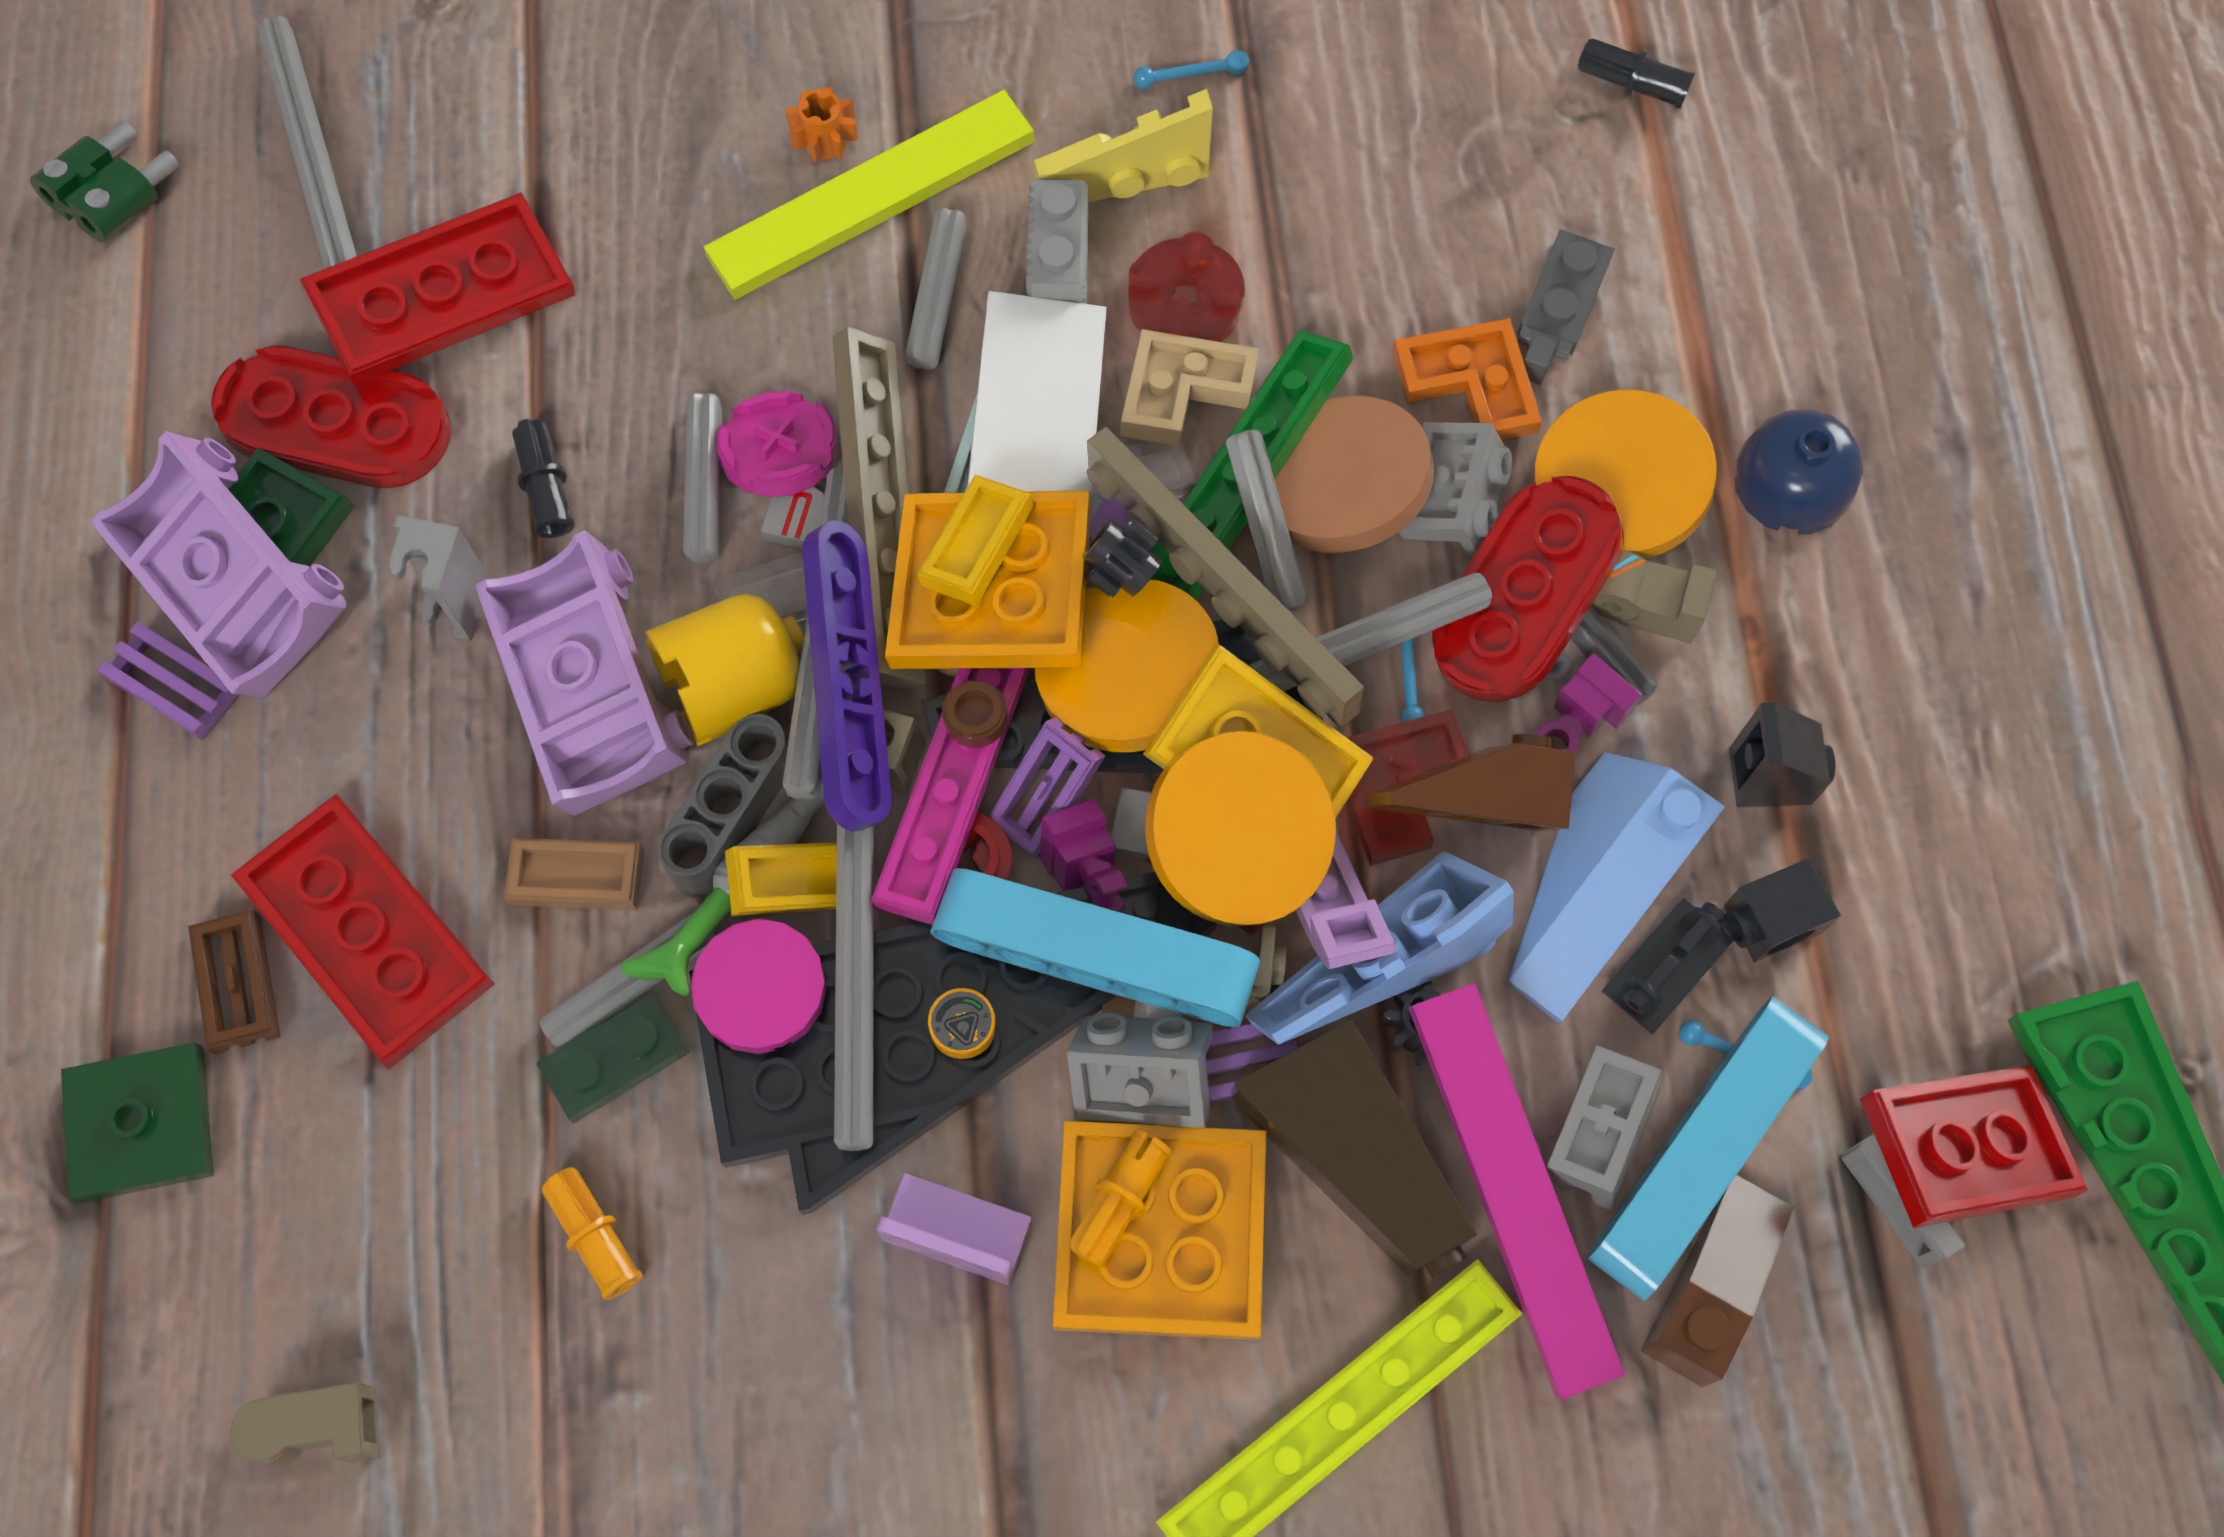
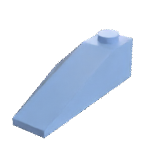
(1622, 846)
(1437, 924)

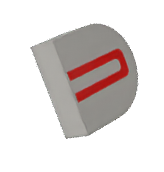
(793, 517)

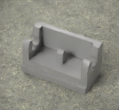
(446, 568)
(1605, 1126)

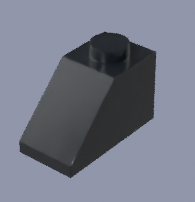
(1780, 759)

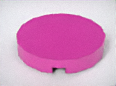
(778, 444)
(758, 986)

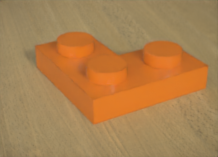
(1474, 361)

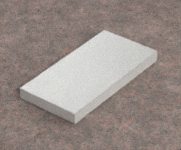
(1037, 392)

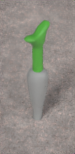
(672, 958)

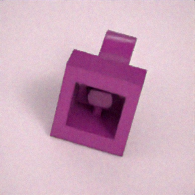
(1589, 700)
(1082, 853)

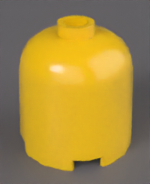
(728, 662)

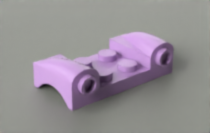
(217, 568)
(582, 677)

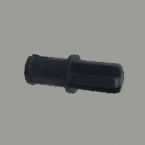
(1635, 72)
(542, 479)

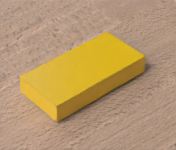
(975, 540)
(782, 878)

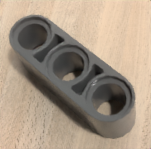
(725, 774)

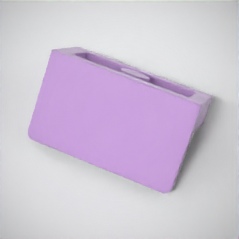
(955, 1229)

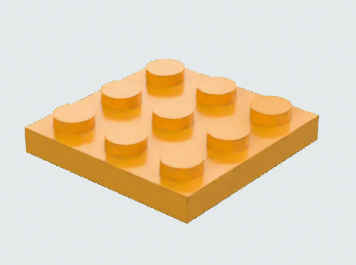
(1029, 609)
(1192, 1253)

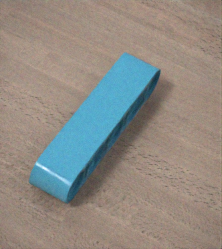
(1096, 947)
(1707, 1148)

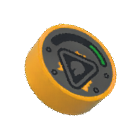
(962, 1023)

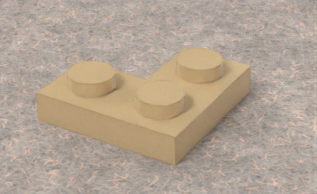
(1181, 369)

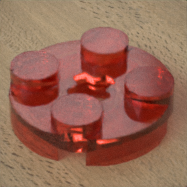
(1193, 263)

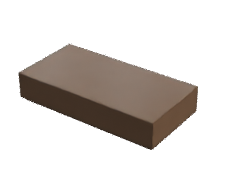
(574, 873)

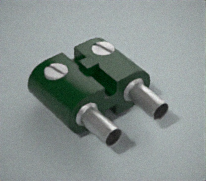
(97, 189)

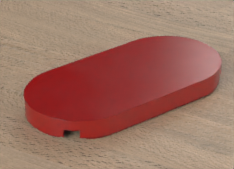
(319, 422)
(1544, 573)

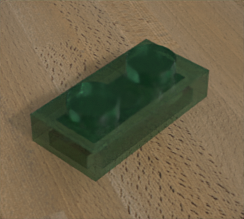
(612, 1058)

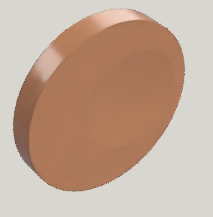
(1355, 475)

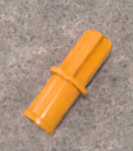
(1119, 1198)
(591, 1233)

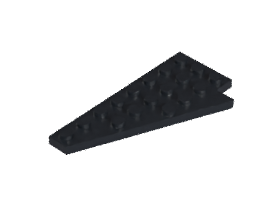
(786, 1096)

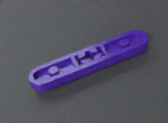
(847, 712)

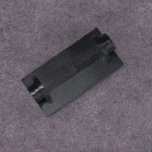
(1669, 963)

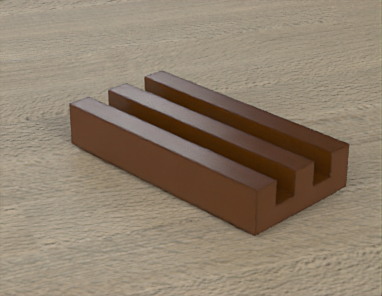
(262, 992)

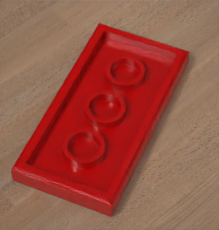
(437, 288)
(362, 931)

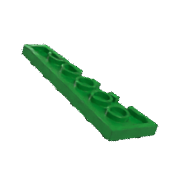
(2143, 1138)

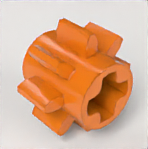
(822, 124)

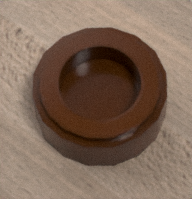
(975, 714)

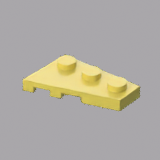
(1148, 157)

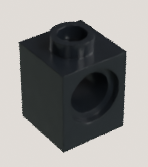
(1780, 910)

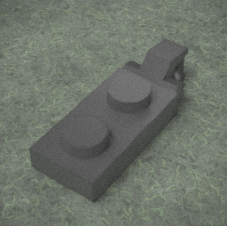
(1562, 301)

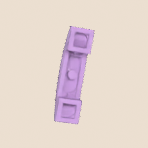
(1341, 919)

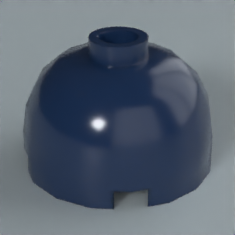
(1799, 471)

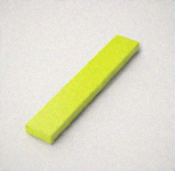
(869, 194)
(1346, 1411)

